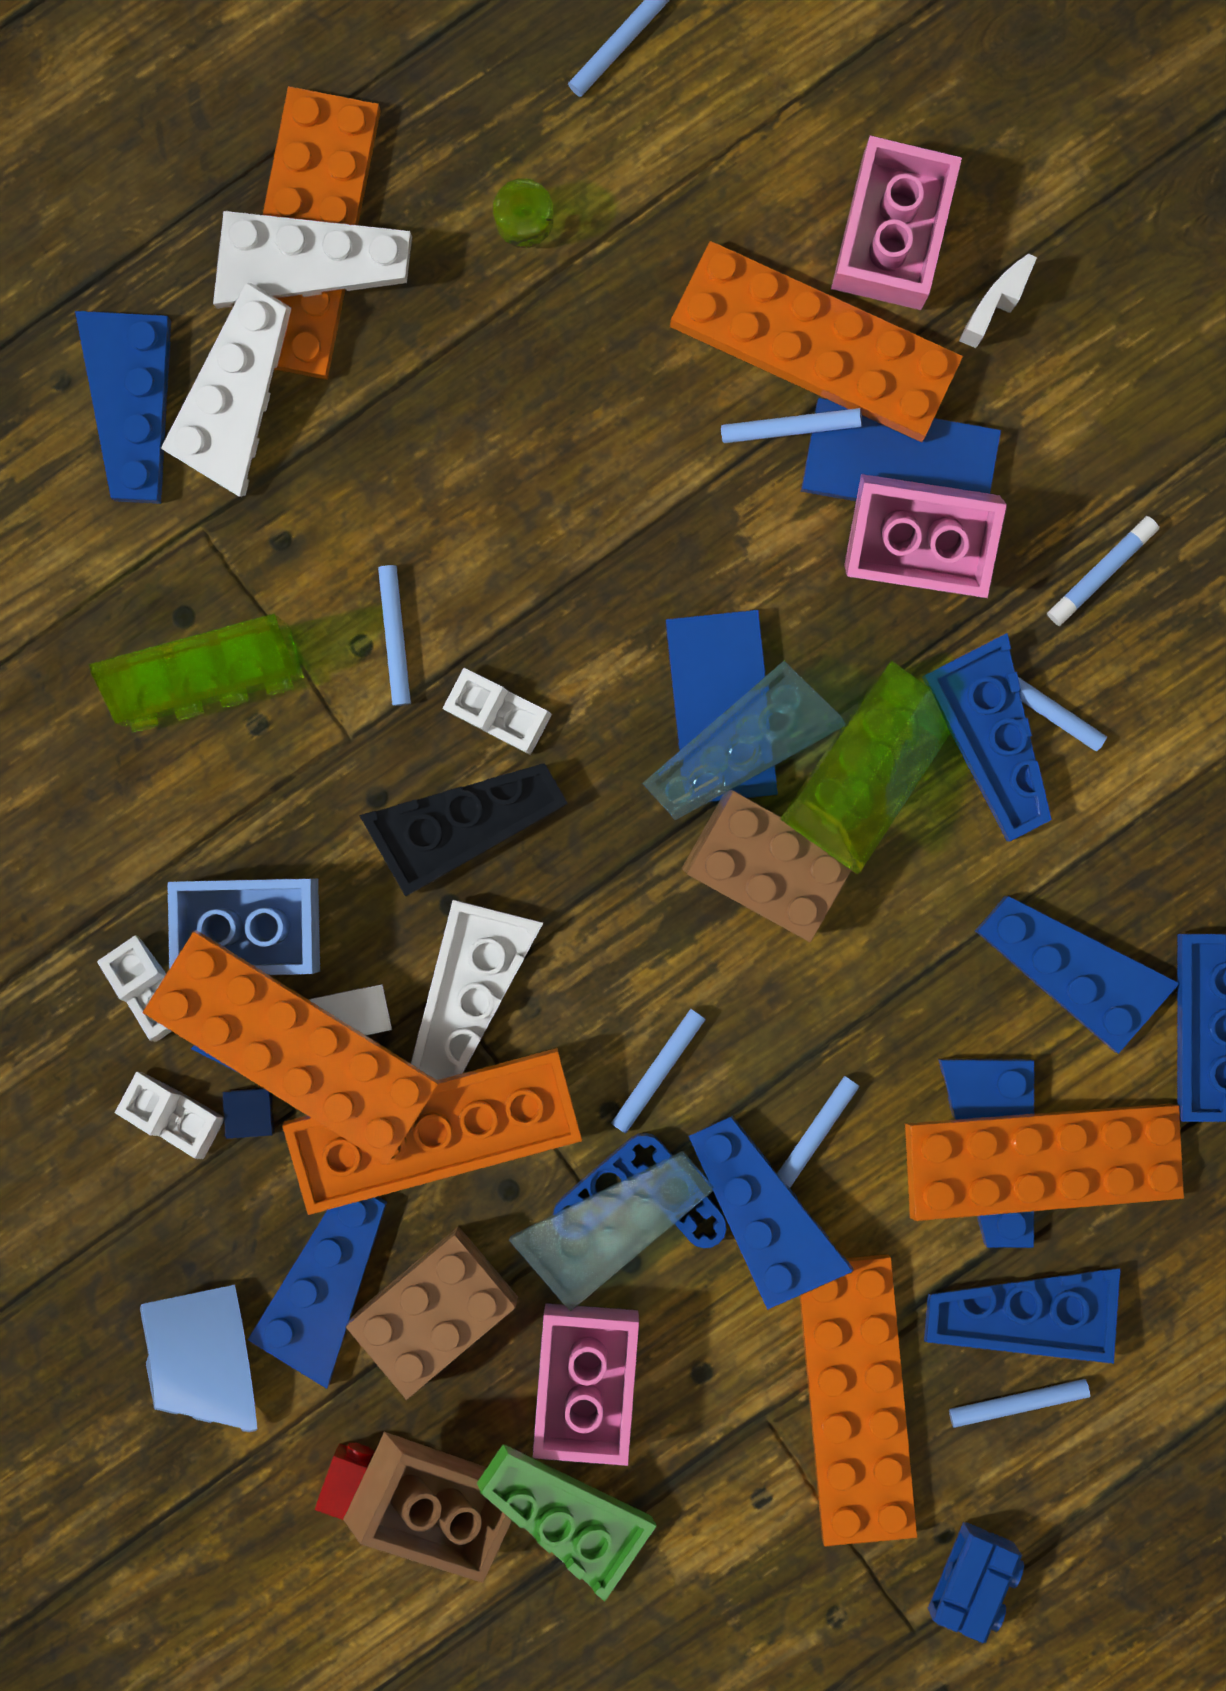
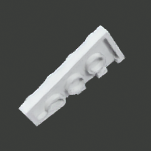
(305, 256)
(226, 403)
(469, 981)

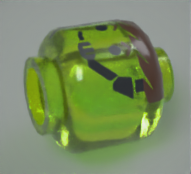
(514, 202)

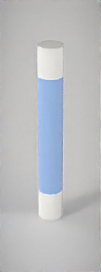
(1103, 570)

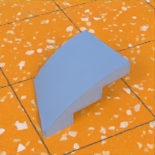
(200, 1358)

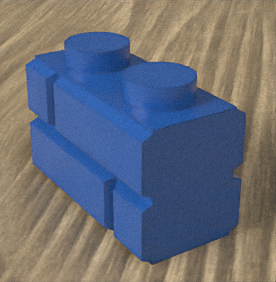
(976, 1583)

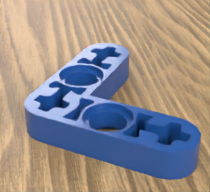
(622, 1165)

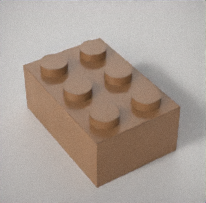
(766, 866)
(432, 1312)
(427, 1509)

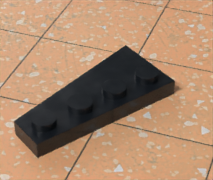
(452, 827)

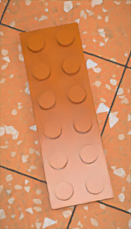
(321, 177)
(815, 341)
(290, 1047)
(463, 1127)
(1043, 1161)
(858, 1406)

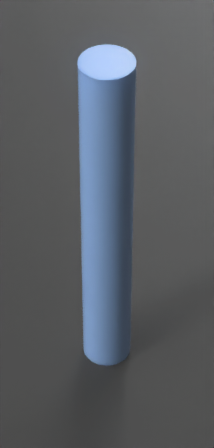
(615, 45)
(791, 425)
(394, 635)
(1061, 716)
(658, 1071)
(817, 1131)
(1019, 1403)

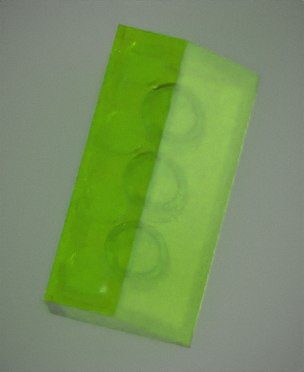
(198, 672)
(870, 768)

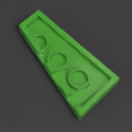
(572, 1520)

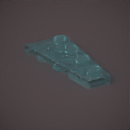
(751, 736)
(604, 1232)

